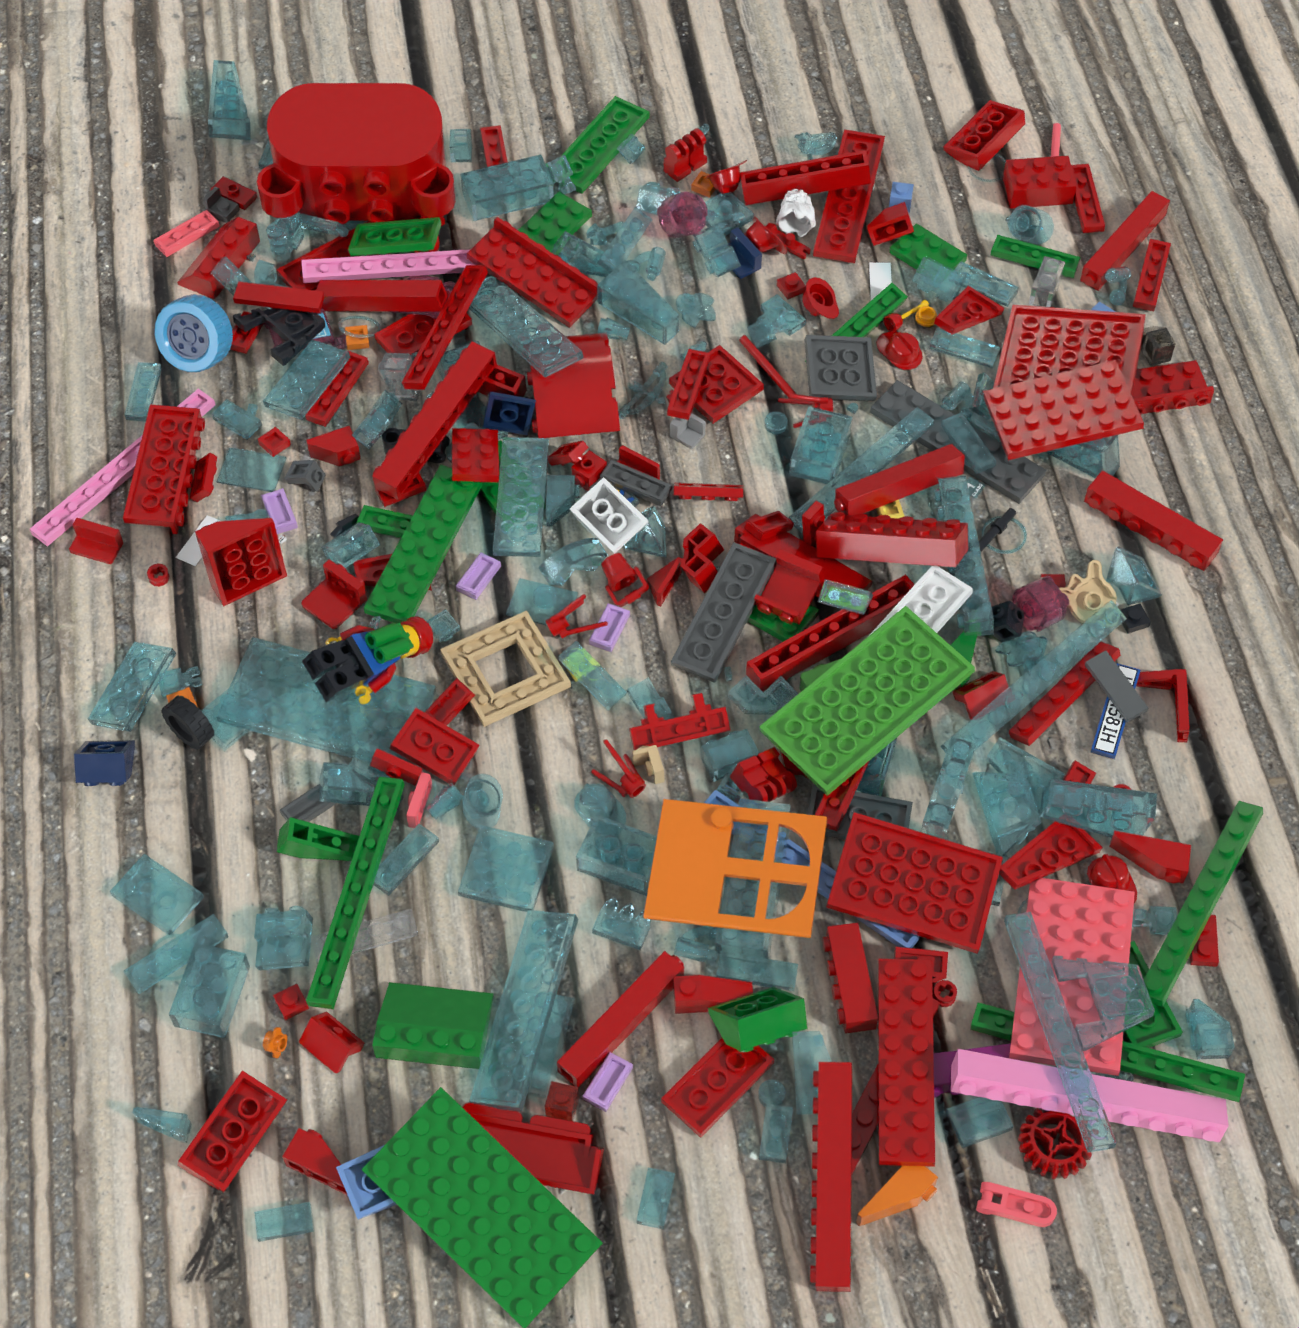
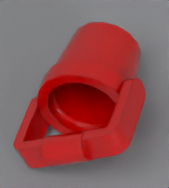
(620, 576)

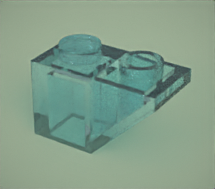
(1210, 1032)

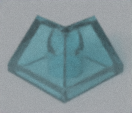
(1132, 577)

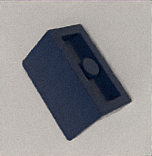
(747, 254)

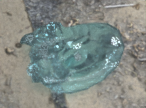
(816, 143)

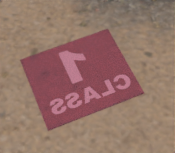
(340, 342)

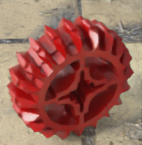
(1031, 1131)

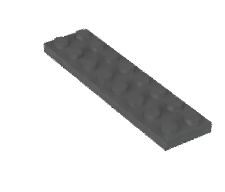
(1010, 477)

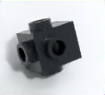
(1007, 621)

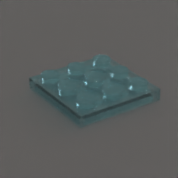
(506, 869)

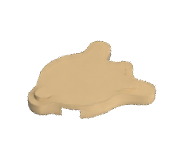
(1088, 593)

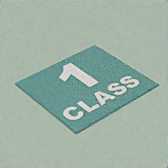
(975, 487)

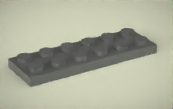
(723, 612)

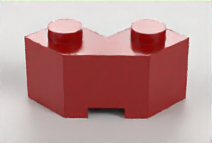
(700, 550)

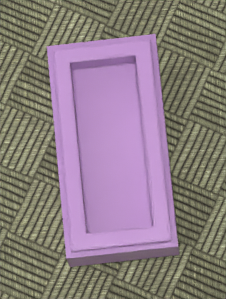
(279, 510)
(478, 576)
(607, 636)
(607, 1081)

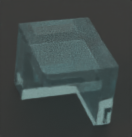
(460, 145)

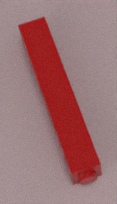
(1125, 239)
(383, 295)
(899, 481)
(620, 1019)

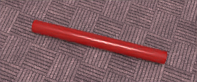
(764, 363)

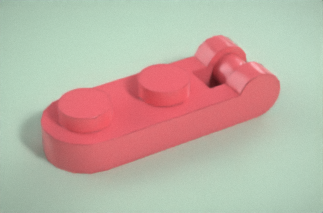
(1016, 1205)

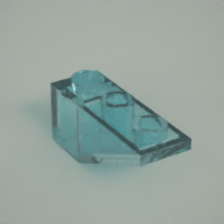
(377, 419)

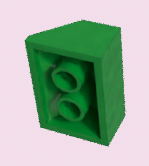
(759, 1018)

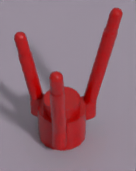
(821, 403)
(559, 622)
(631, 781)

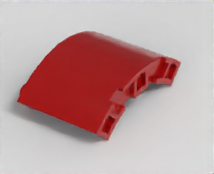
(578, 396)

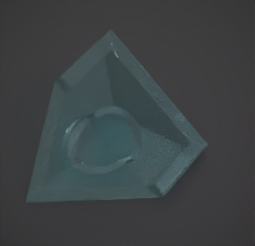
(651, 537)

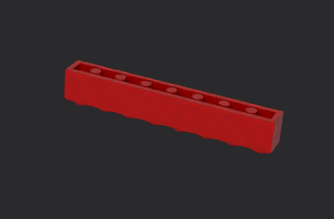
(434, 420)
(825, 637)
(834, 1177)

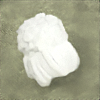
(796, 213)

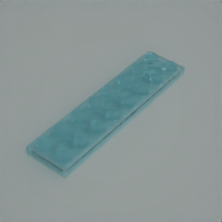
(523, 328)
(524, 1010)

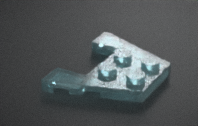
(1117, 994)

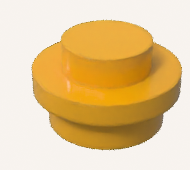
(925, 316)

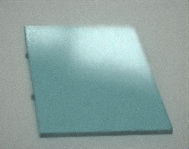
(251, 469)
(523, 600)

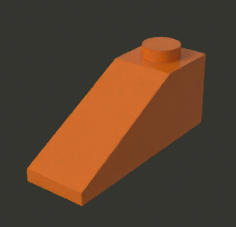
(900, 1193)

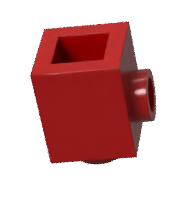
(588, 470)

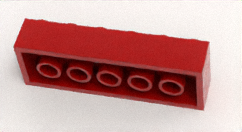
(892, 539)

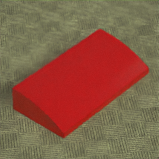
(985, 134)
(232, 1132)

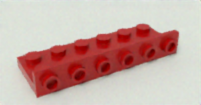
(534, 272)
(1170, 387)
(164, 467)

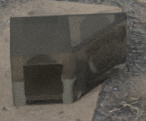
(1157, 345)

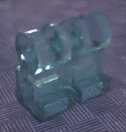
(285, 236)

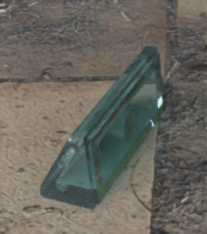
(845, 597)

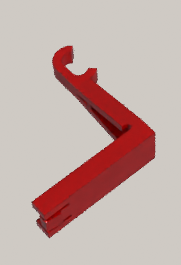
(1165, 680)

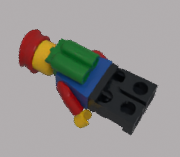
(366, 657)

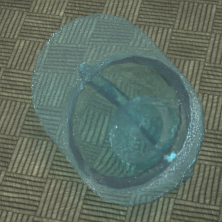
(1030, 224)
(598, 800)
(482, 801)

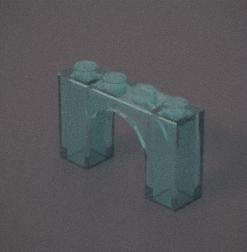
(948, 788)

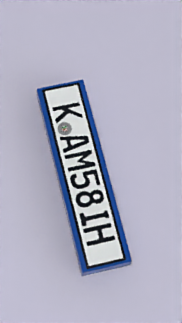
(1111, 721)

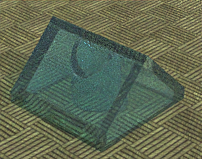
(877, 771)

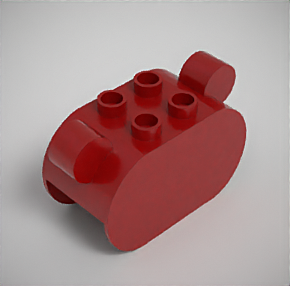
(356, 154)

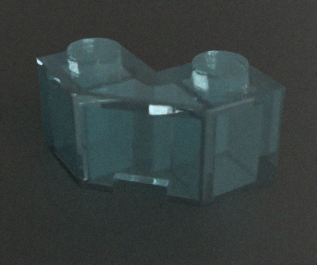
(715, 250)
(754, 701)

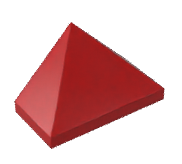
(664, 580)

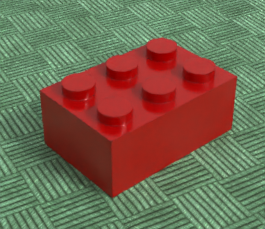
(1039, 181)

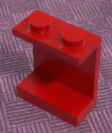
(790, 588)

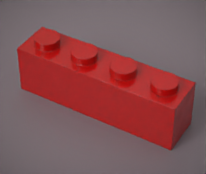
(851, 978)

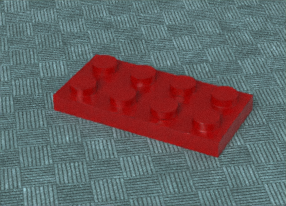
(410, 333)
(715, 1085)

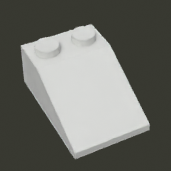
(608, 515)

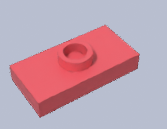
(418, 800)

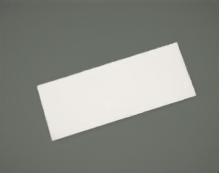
(879, 277)
(191, 551)

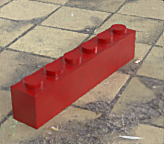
(809, 175)
(1153, 520)

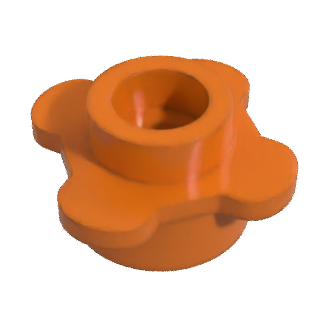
(275, 1042)

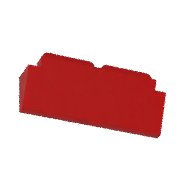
(832, 568)
(548, 1147)

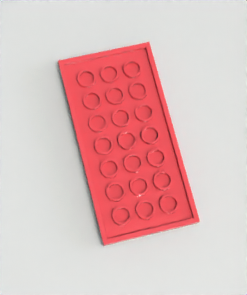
(1074, 924)

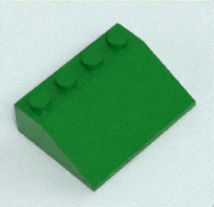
(433, 1025)

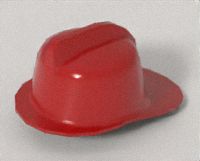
(727, 179)
(764, 238)
(820, 298)
(900, 349)
(1111, 873)

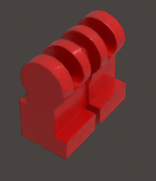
(685, 155)
(764, 777)

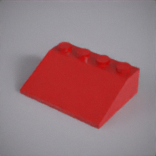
(241, 556)

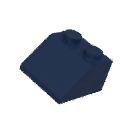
(508, 413)
(104, 762)

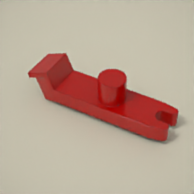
(792, 245)

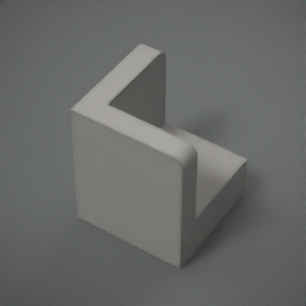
(688, 431)

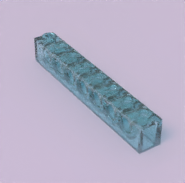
(955, 503)

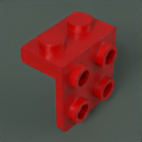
(335, 596)

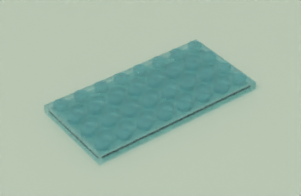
(281, 700)

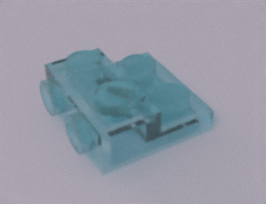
(283, 938)

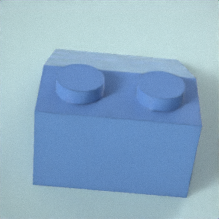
(362, 1191)

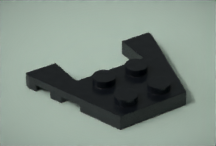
(293, 326)

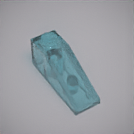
(579, 254)

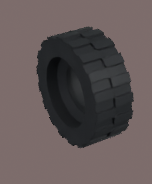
(187, 722)

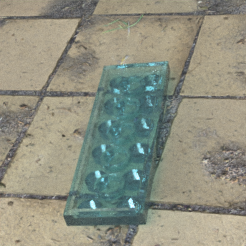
(521, 497)

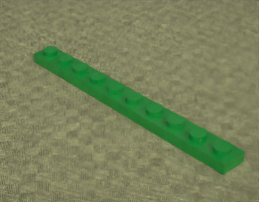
(355, 894)
(1201, 901)
(1136, 1059)

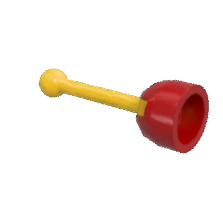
(894, 321)

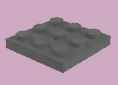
(840, 367)

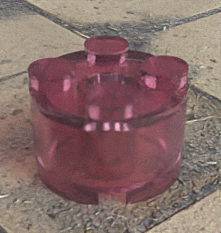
(682, 214)
(1042, 603)

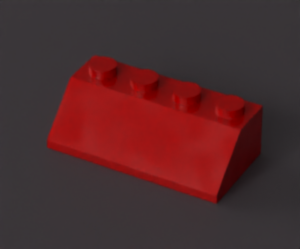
(234, 241)

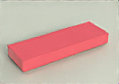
(186, 233)

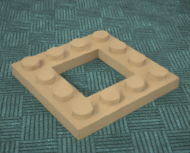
(518, 629)

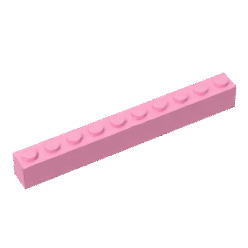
(1122, 1100)

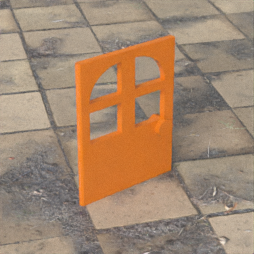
(694, 861)

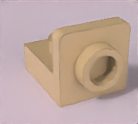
(651, 759)

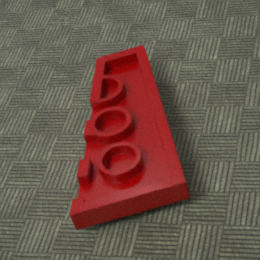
(1048, 853)

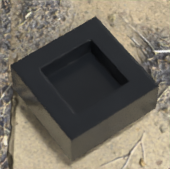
(1136, 618)

